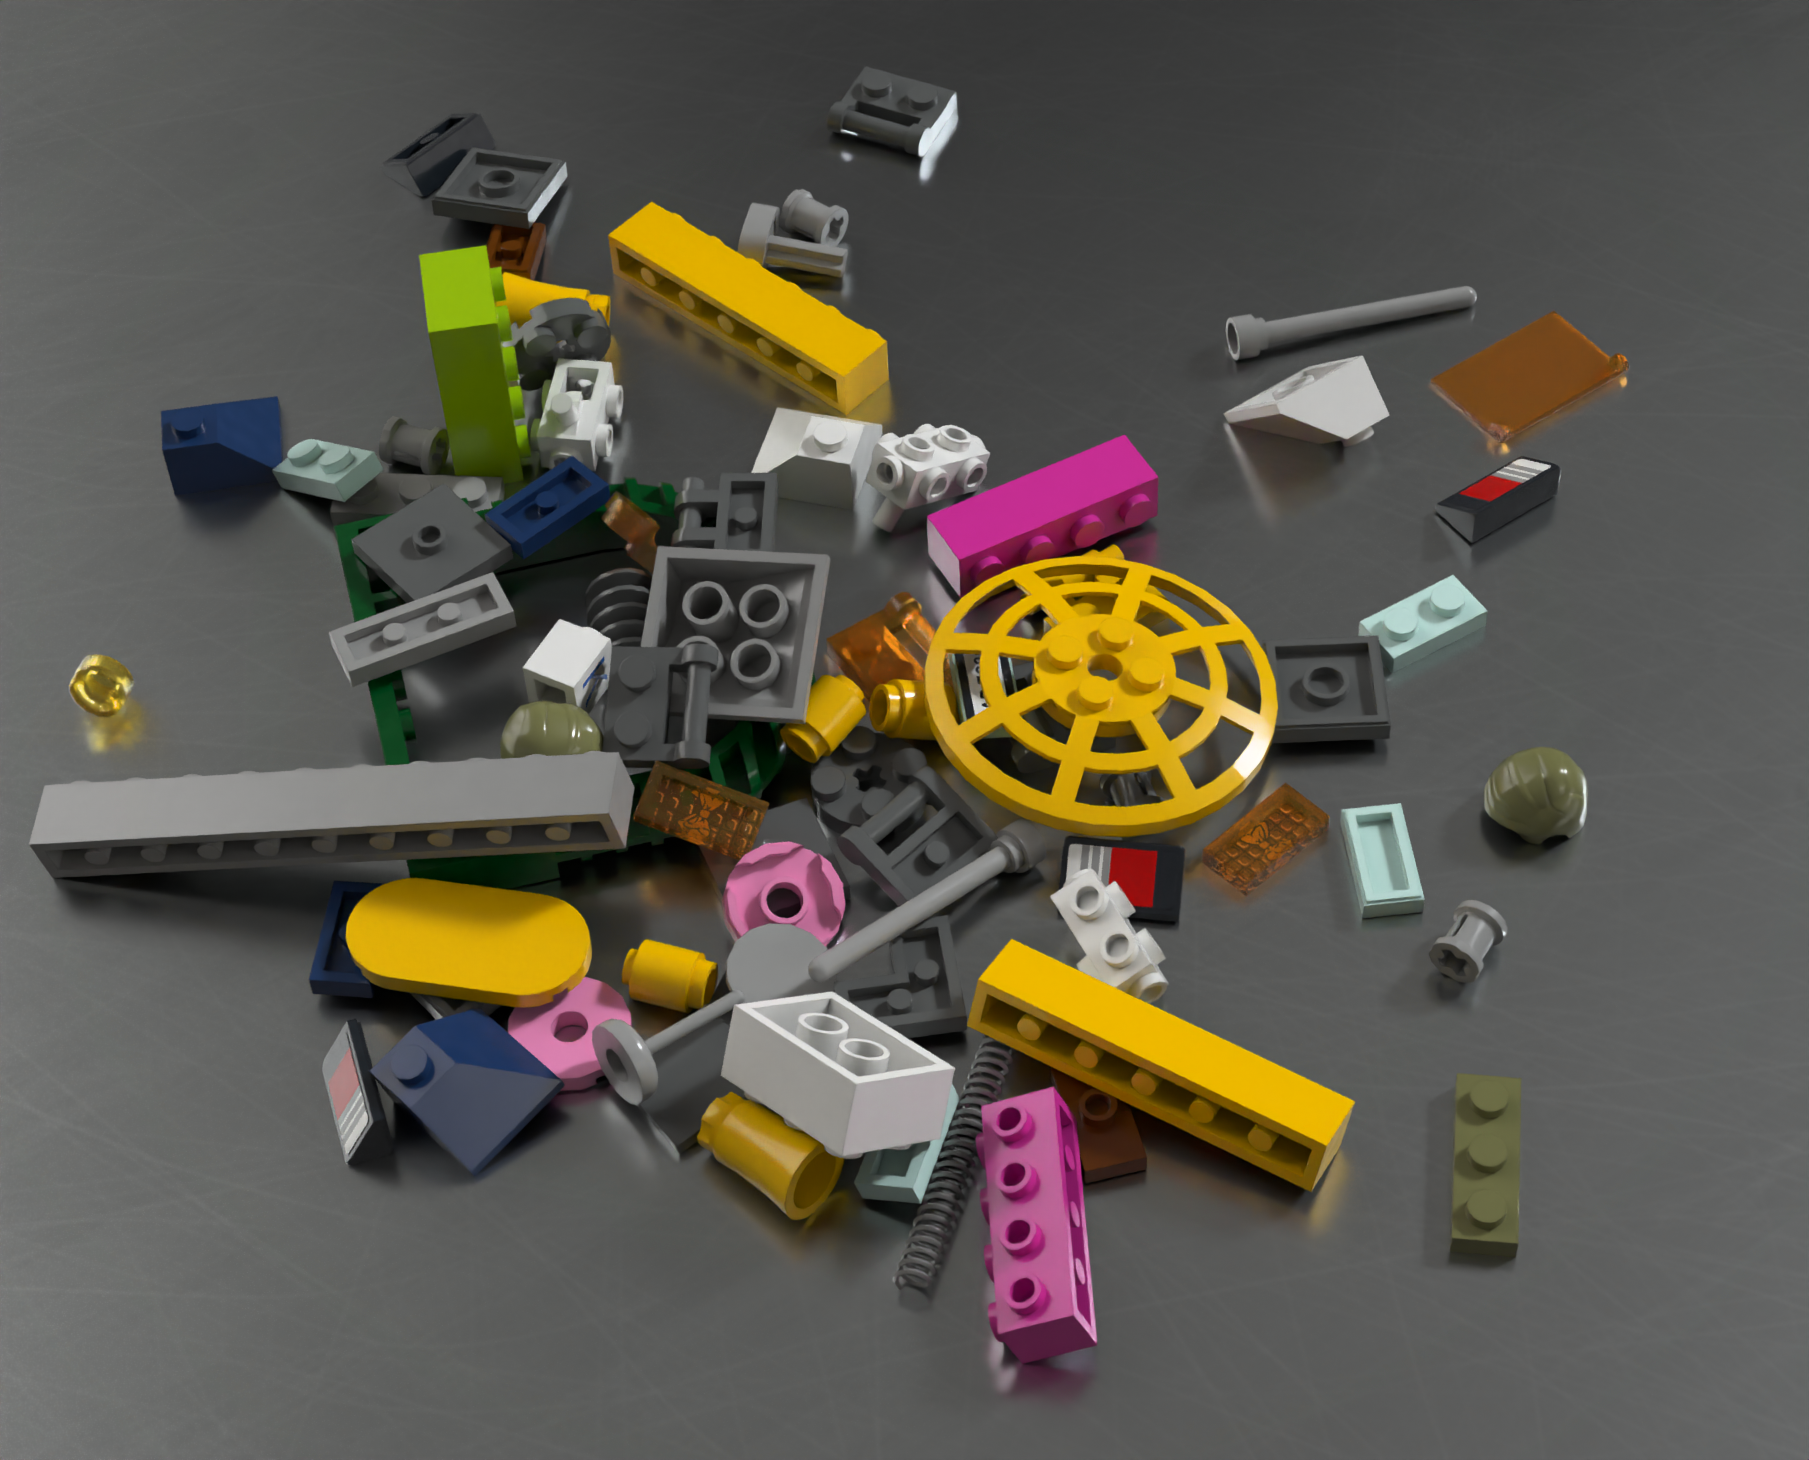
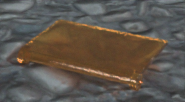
(1528, 376)

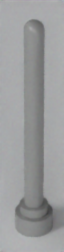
(1250, 334)
(1016, 850)

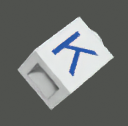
(569, 666)

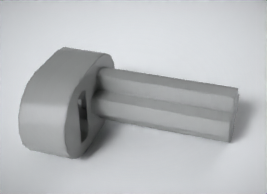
(762, 244)

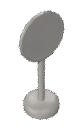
(761, 967)

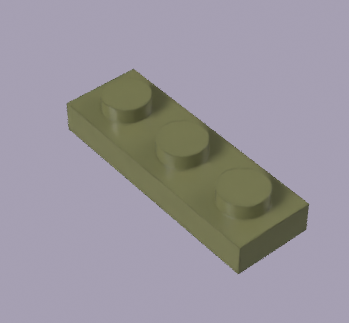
(1486, 1165)

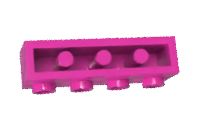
(1043, 514)
(1036, 1227)

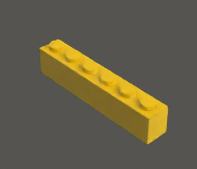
(750, 307)
(1160, 1064)

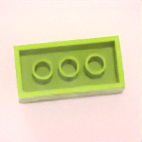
(473, 365)

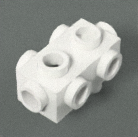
(577, 413)
(924, 469)
(1111, 945)

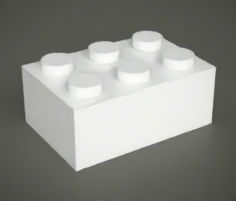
(837, 1073)

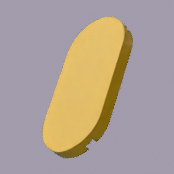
(469, 942)

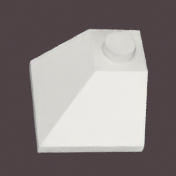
(1317, 404)
(818, 456)

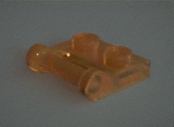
(874, 656)

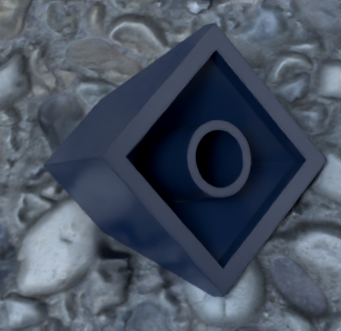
(222, 444)
(466, 1084)

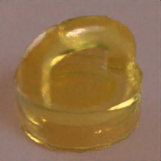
(101, 685)

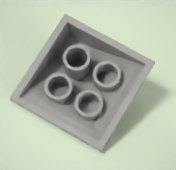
(758, 614)

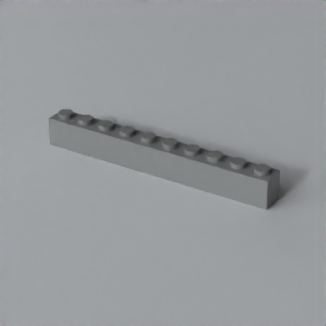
(335, 815)

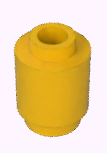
(900, 709)
(832, 714)
(669, 976)

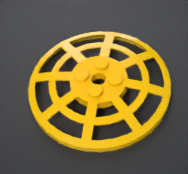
(1099, 706)

